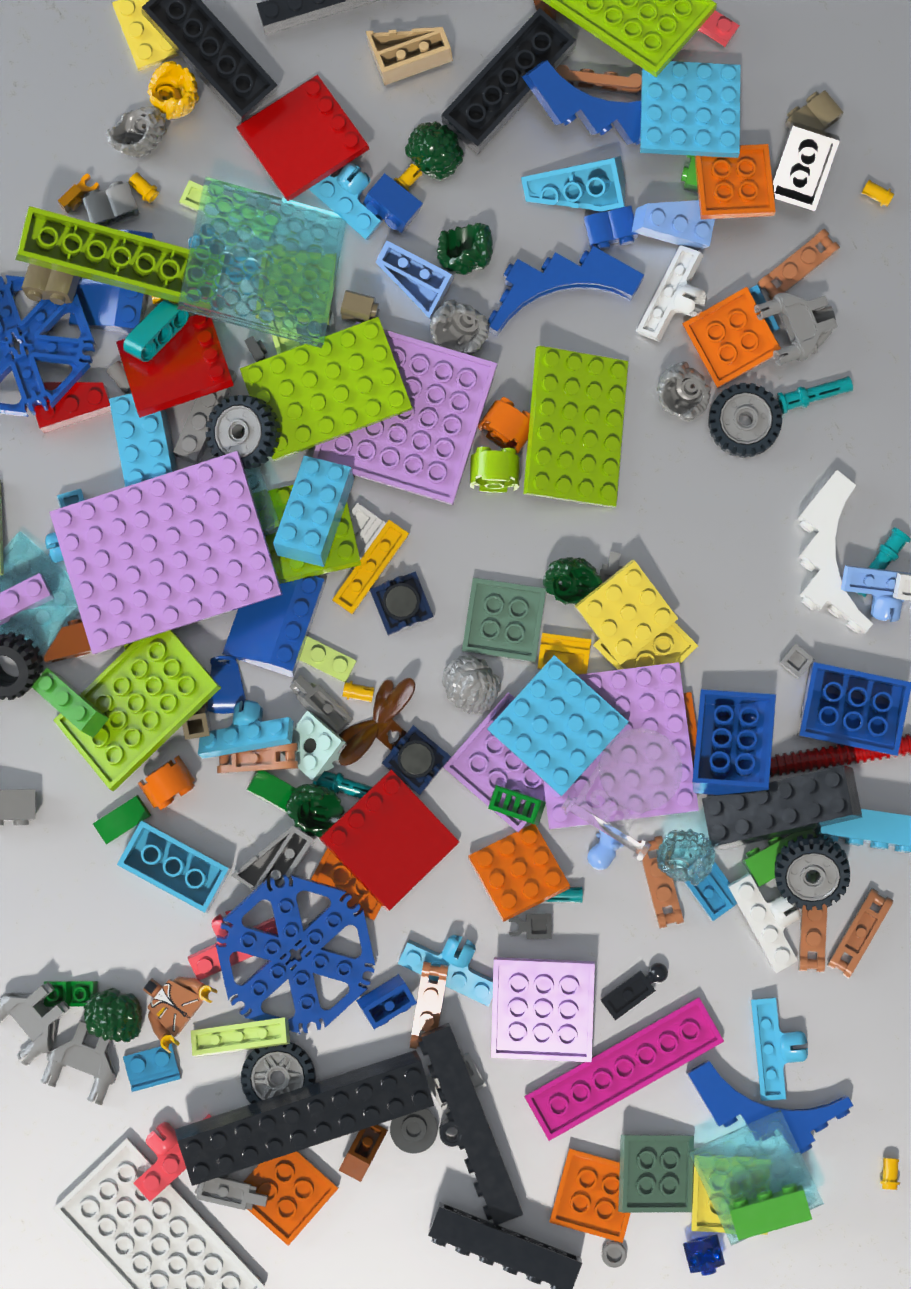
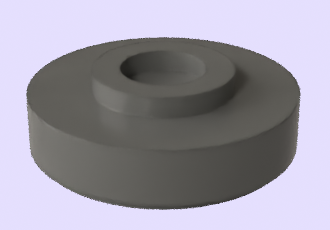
(414, 1131)

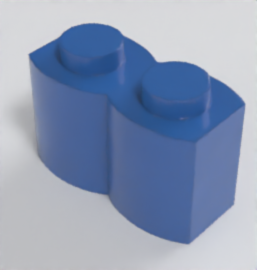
(610, 228)

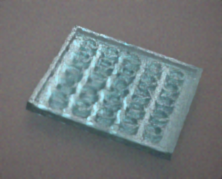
(262, 262)

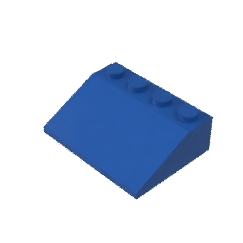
(111, 306)
(276, 629)
(854, 708)
(733, 742)

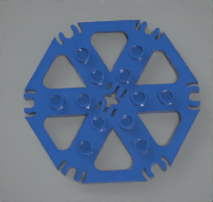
(40, 348)
(277, 951)

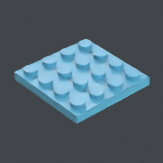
(691, 110)
(557, 725)

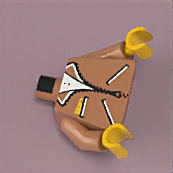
(174, 1006)

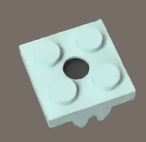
(316, 746)

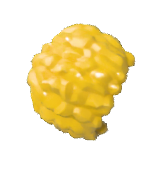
(173, 90)

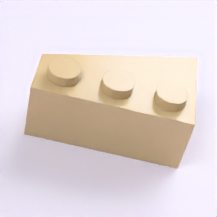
(408, 52)

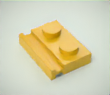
(570, 650)

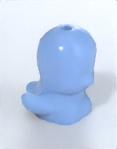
(604, 852)

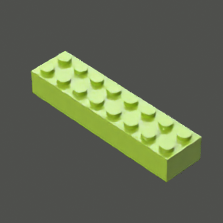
(102, 254)

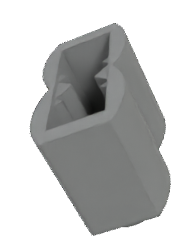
(111, 205)

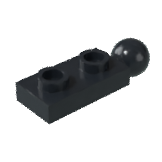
(634, 990)

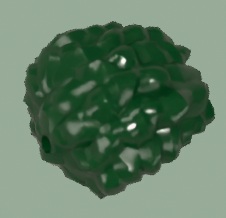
(434, 150)
(465, 248)
(571, 579)
(314, 808)
(113, 1015)

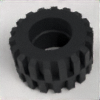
(27, 661)

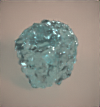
(686, 856)

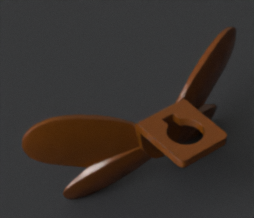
(387, 705)

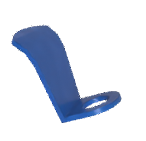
(231, 691)

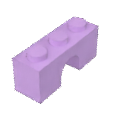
(23, 596)

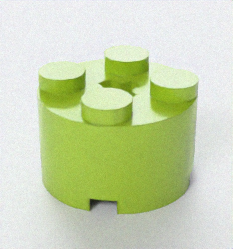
(494, 470)

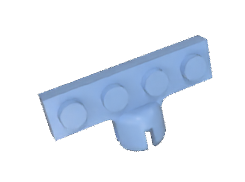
(879, 584)

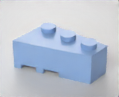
(674, 223)
(416, 277)

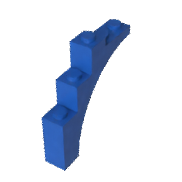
(564, 100)
(527, 284)
(726, 1103)

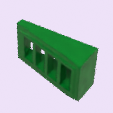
(537, 811)

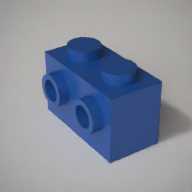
(392, 203)
(386, 1001)

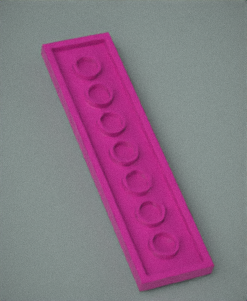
(624, 1068)

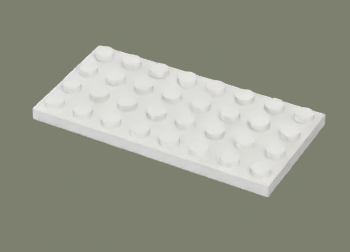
(146, 1241)

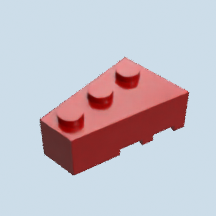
(78, 404)

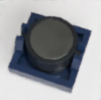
(401, 603)
(416, 760)

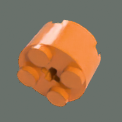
(506, 425)
(167, 782)

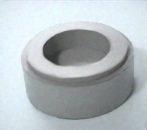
(613, 1254)

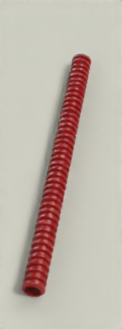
(829, 757)

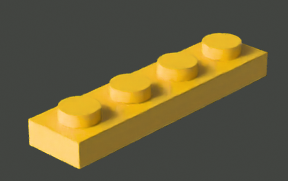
(372, 566)

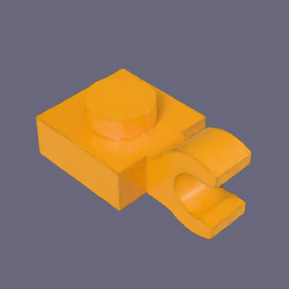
(73, 197)

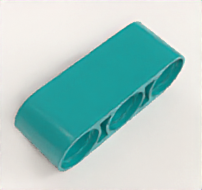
(155, 330)

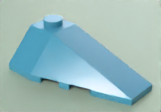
(586, 186)

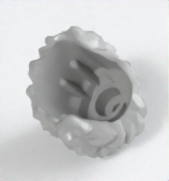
(137, 132)
(459, 327)
(680, 395)
(471, 684)

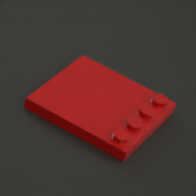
(302, 138)
(181, 371)
(389, 840)

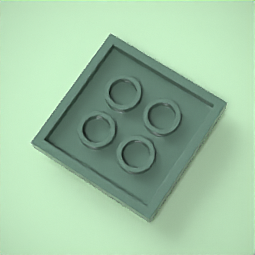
(504, 620)
(655, 1173)

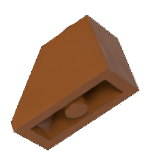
(69, 643)
(362, 1152)

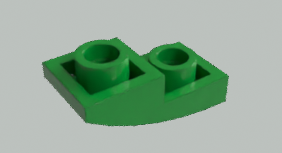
(271, 789)
(121, 819)
(72, 992)

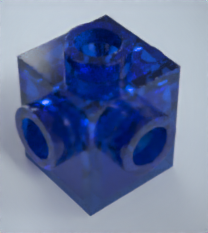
(704, 1254)

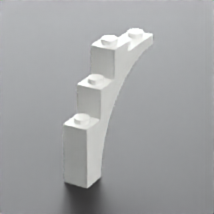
(820, 555)

